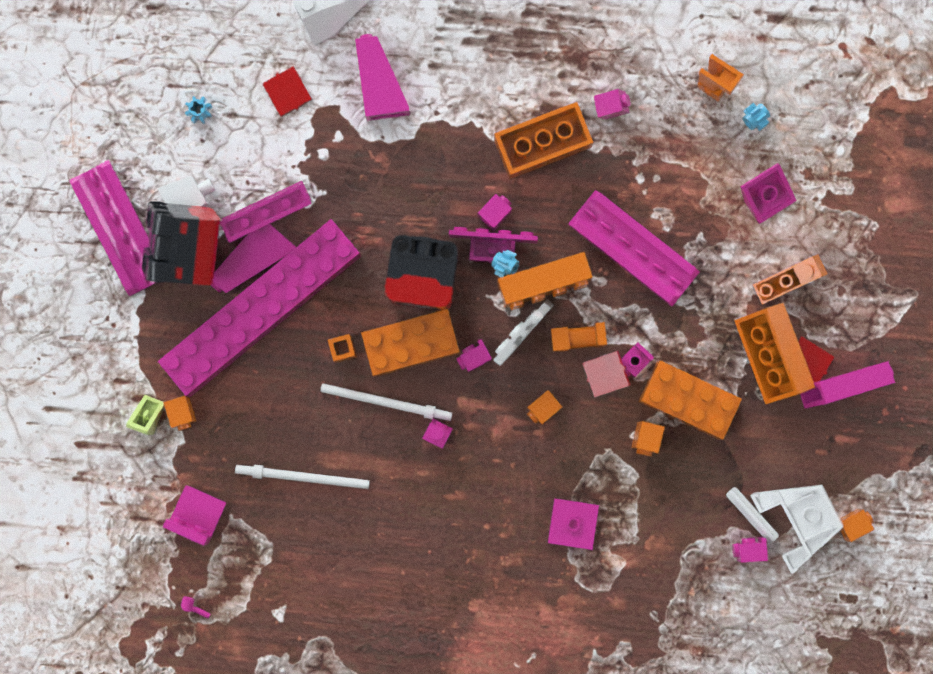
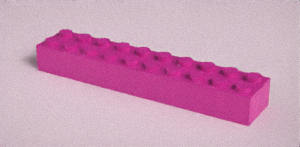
(259, 308)

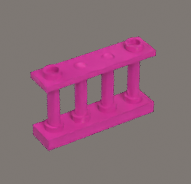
(265, 211)

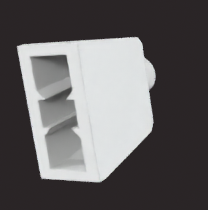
(187, 192)

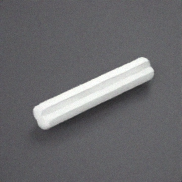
(752, 515)

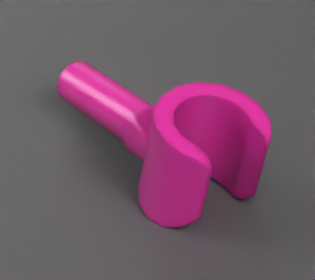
(187, 605)

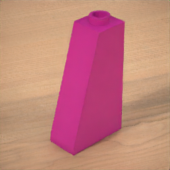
(379, 85)
(250, 257)
(848, 384)

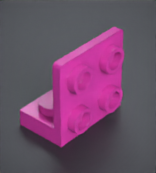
(195, 515)

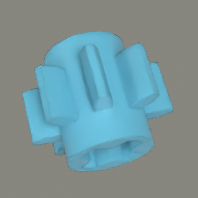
(192, 106)
(756, 116)
(505, 263)

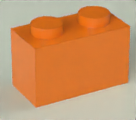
(647, 438)

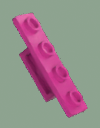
(487, 245)

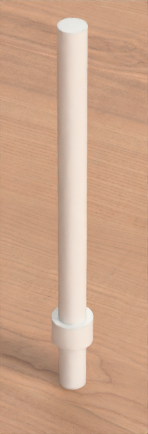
(428, 411)
(259, 471)

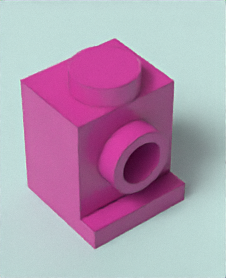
(474, 356)
(643, 356)
(437, 433)
(750, 550)

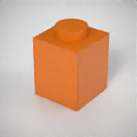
(342, 348)
(543, 408)
(180, 413)
(856, 525)

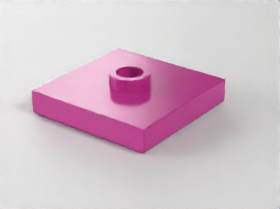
(573, 524)

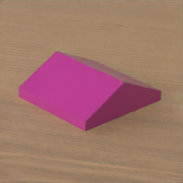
(768, 193)

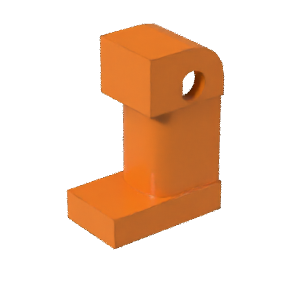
(719, 78)
(575, 338)

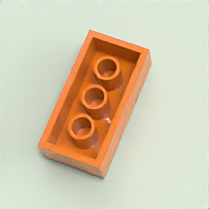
(543, 140)
(544, 280)
(410, 343)
(774, 353)
(690, 400)

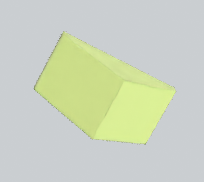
(146, 415)

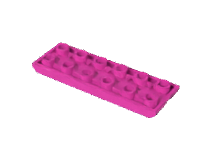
(114, 223)
(634, 248)

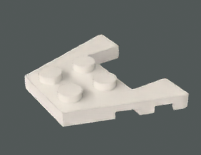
(520, 333)
(810, 516)

